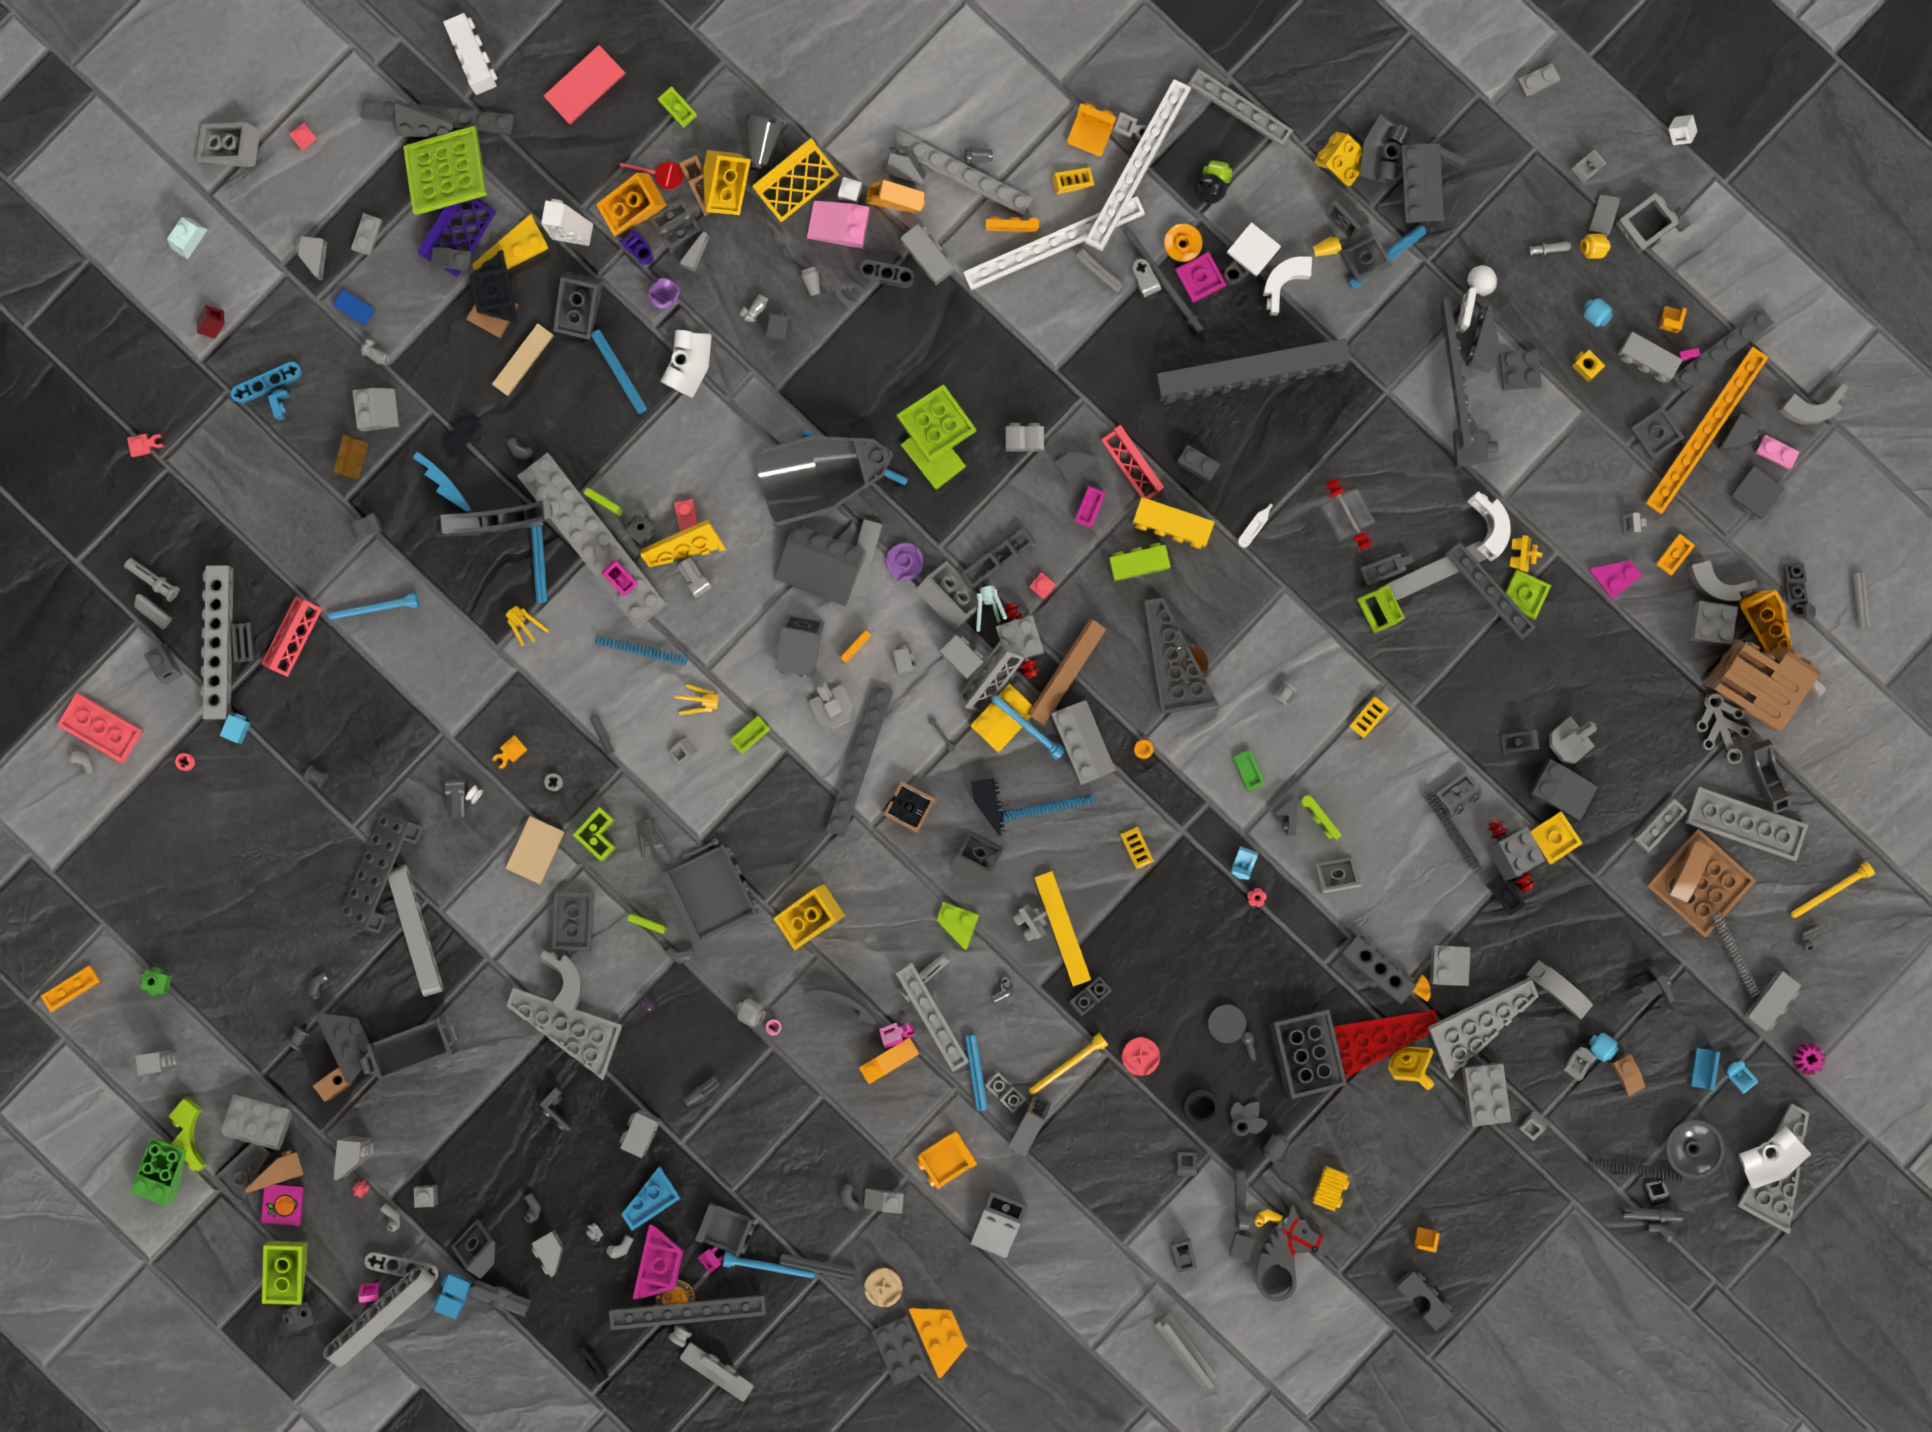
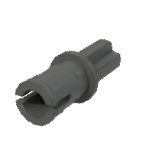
(701, 1092)

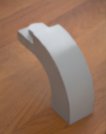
(1805, 413)
(1709, 585)
(1560, 988)
(570, 994)

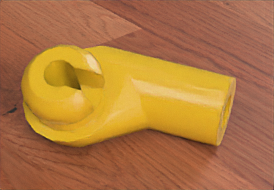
(1266, 1216)

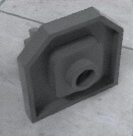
(1658, 985)

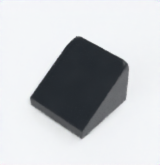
(1657, 1192)

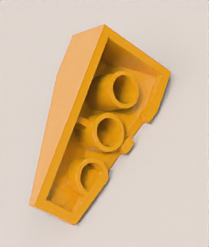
(1767, 618)

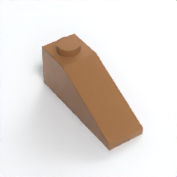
(280, 1170)

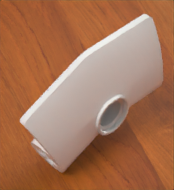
(689, 375)
(1786, 1158)

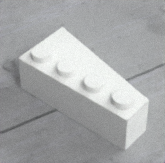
(469, 53)
(565, 223)

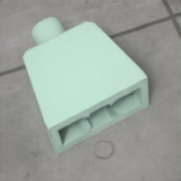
(186, 236)

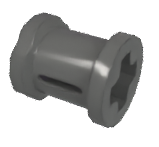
(315, 776)
(297, 1037)

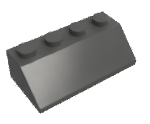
(1422, 183)

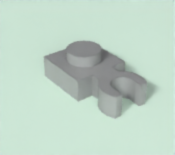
(1127, 126)

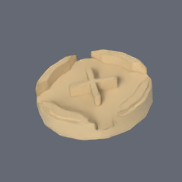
(883, 1287)

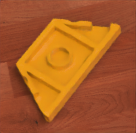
(940, 1336)

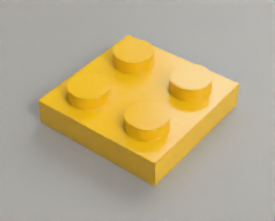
(1555, 837)

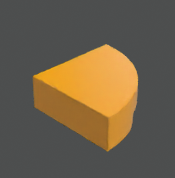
(1422, 988)

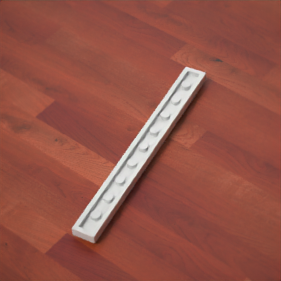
(1137, 165)
(1042, 248)

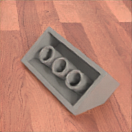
(1083, 742)

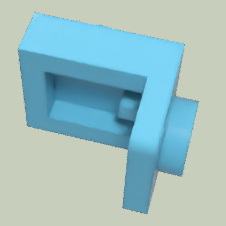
(1244, 863)
(1741, 1076)

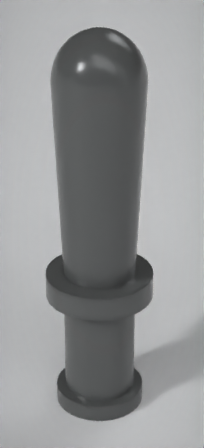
(597, 724)

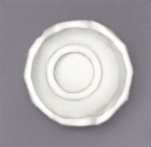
(1482, 279)

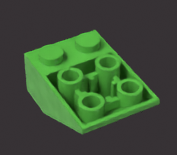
(160, 1172)

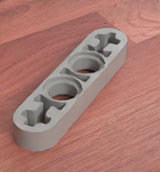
(402, 1264)

